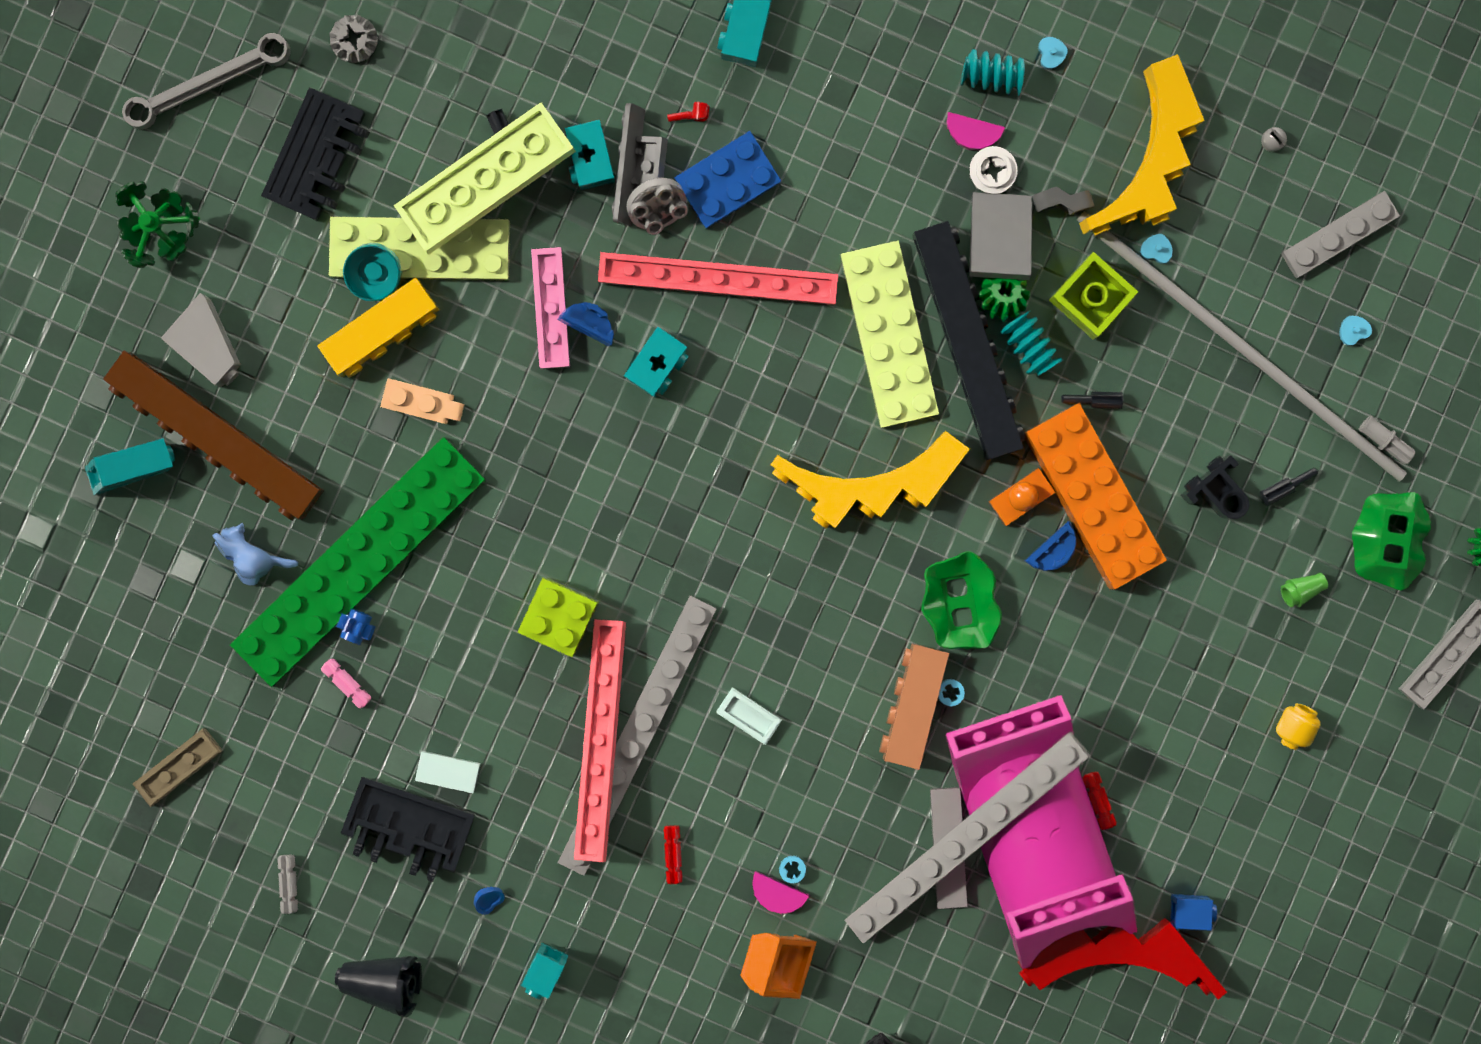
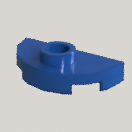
(589, 320)
(1055, 550)

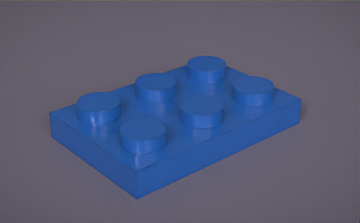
(728, 179)

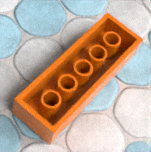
(1094, 497)

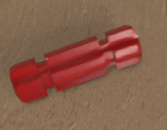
(1099, 800)
(673, 854)

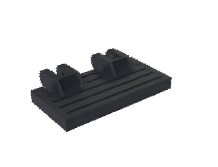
(312, 153)
(408, 823)

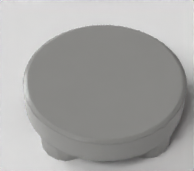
(657, 204)

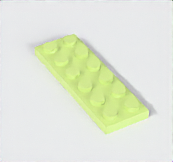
(484, 178)
(473, 254)
(889, 334)

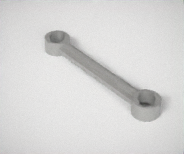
(206, 81)

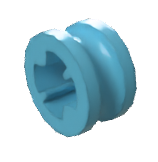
(955, 684)
(801, 867)

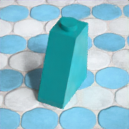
(129, 465)

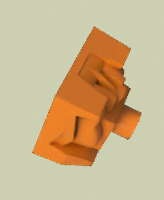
(777, 964)

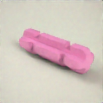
(346, 683)

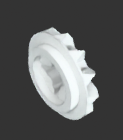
(1000, 158)

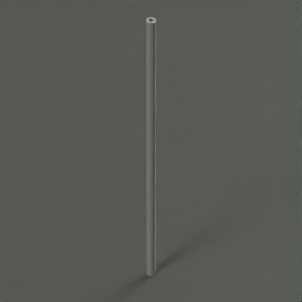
(1250, 353)

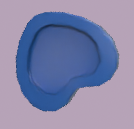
(487, 899)

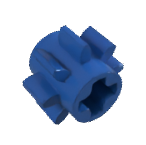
(356, 626)

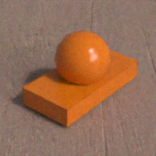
(1021, 497)

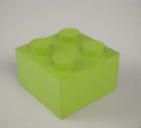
(1093, 296)
(558, 617)

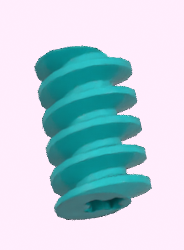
(993, 71)
(1031, 344)

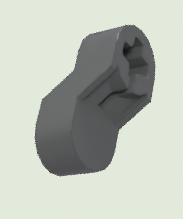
(1068, 203)

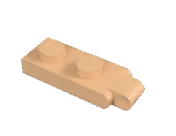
(421, 402)

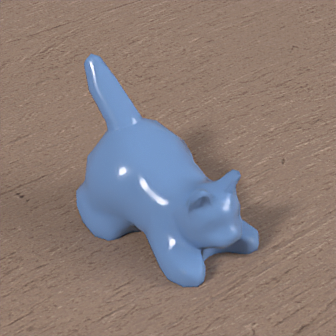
(249, 561)

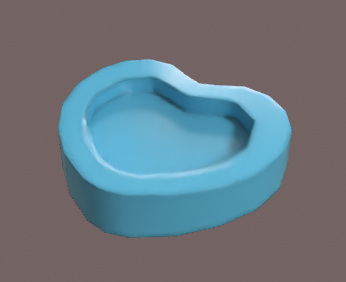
(1052, 52)
(1157, 248)
(1353, 329)

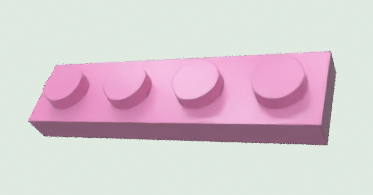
(549, 305)

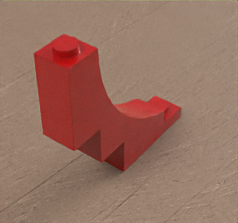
(1158, 950)

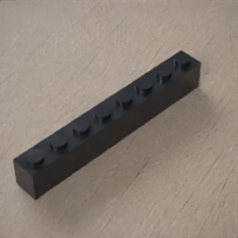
(967, 339)

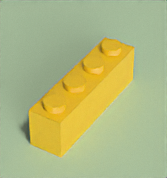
(378, 328)

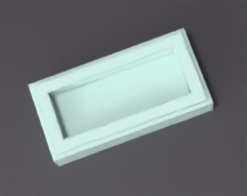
(748, 716)
(447, 772)

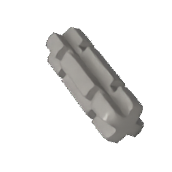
(287, 884)

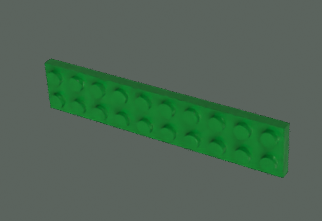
(357, 562)

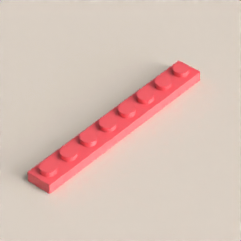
(717, 278)
(600, 740)

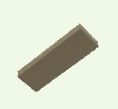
(177, 767)

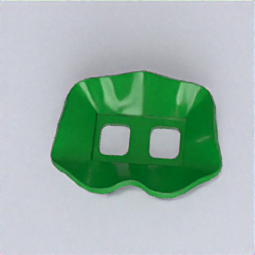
(1372, 536)
(938, 605)

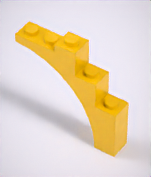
(1173, 115)
(835, 496)

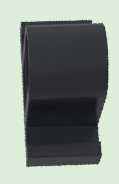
(1216, 487)

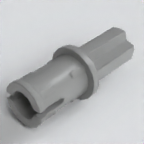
(1387, 440)

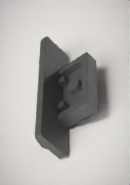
(639, 160)

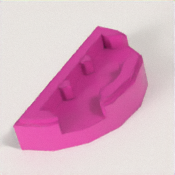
(972, 133)
(776, 895)

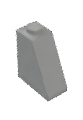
(204, 342)

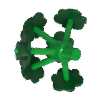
(139, 228)

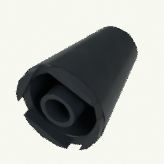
(382, 982)

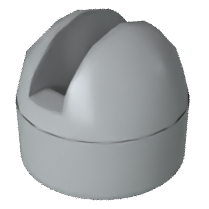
(1270, 143)

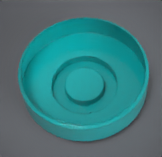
(372, 272)

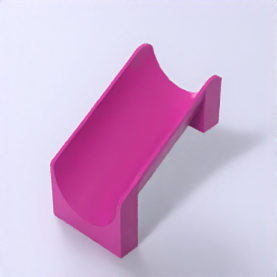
(1052, 857)

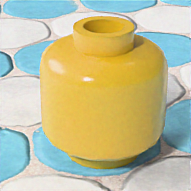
(1298, 726)

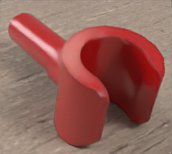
(700, 113)

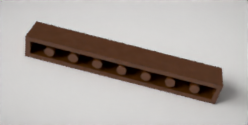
(213, 435)

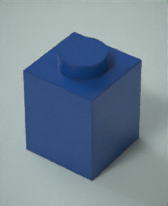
(1192, 912)

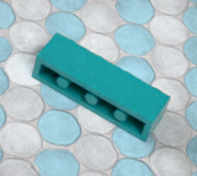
(744, 31)

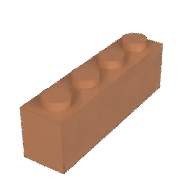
(915, 706)

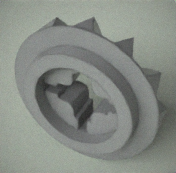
(366, 43)

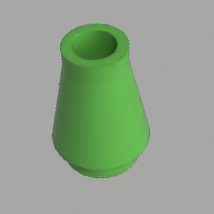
(1301, 590)

